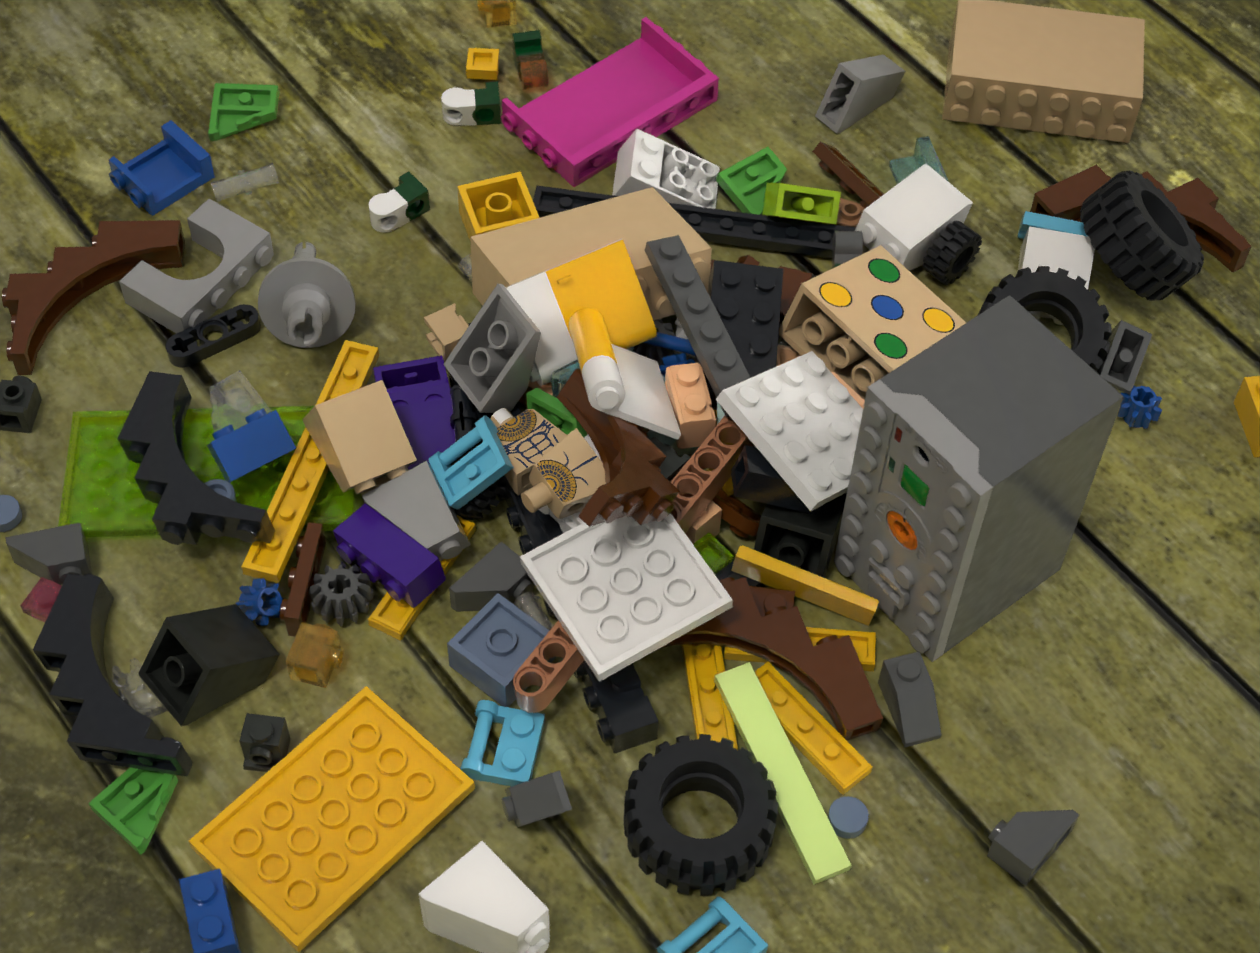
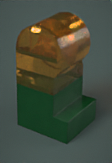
(530, 59)

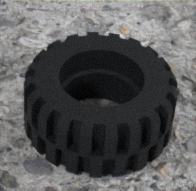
(1141, 236)
(1064, 300)
(707, 768)

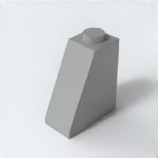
(858, 90)
(420, 510)

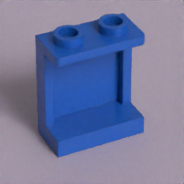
(163, 171)

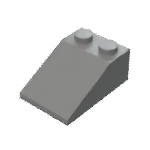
(495, 354)

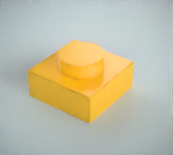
(482, 63)

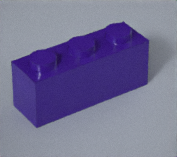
(389, 556)

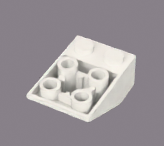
(668, 169)

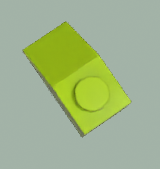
(801, 203)

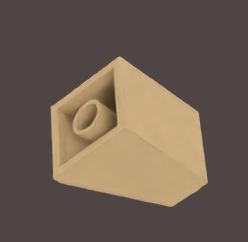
(360, 437)

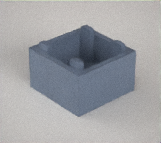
(495, 647)

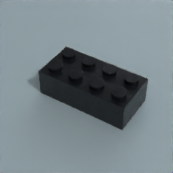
(750, 310)

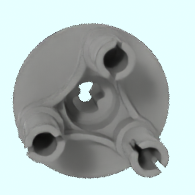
(306, 300)

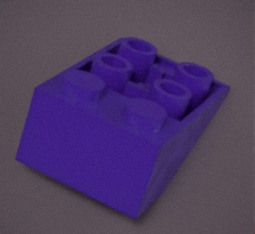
(422, 403)

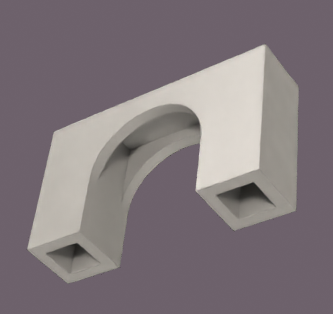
(186, 303)

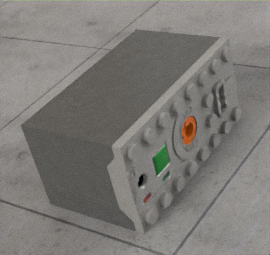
(972, 474)

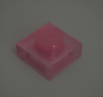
(41, 599)

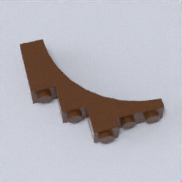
(1192, 201)
(42, 299)
(629, 460)
(827, 670)

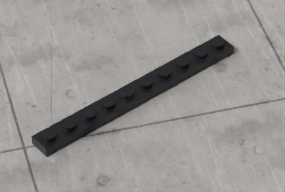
(718, 224)

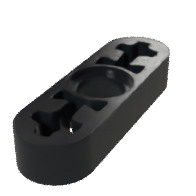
(194, 353)

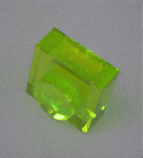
(713, 552)

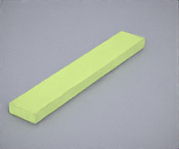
(795, 796)

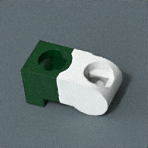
(472, 106)
(399, 205)

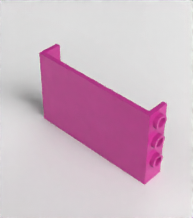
(595, 112)

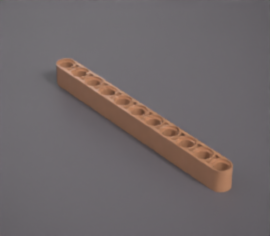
(690, 480)

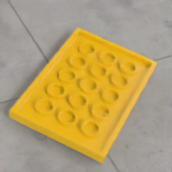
(331, 817)

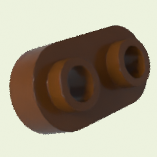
(742, 518)

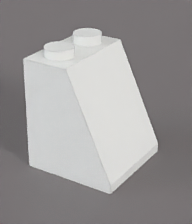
(912, 216)
(1057, 251)
(485, 906)

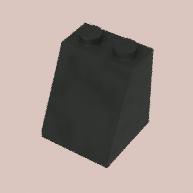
(801, 537)
(206, 661)

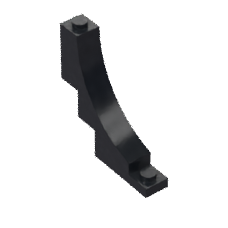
(105, 725)

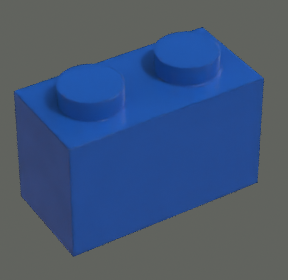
(251, 445)
(209, 913)

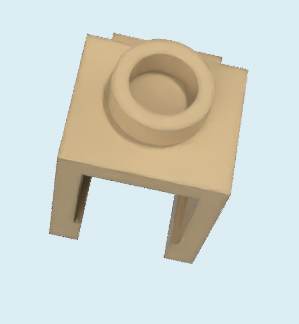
(446, 330)

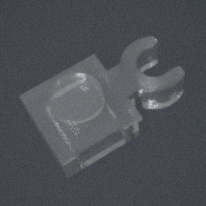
(135, 691)

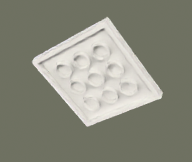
(800, 424)
(625, 588)

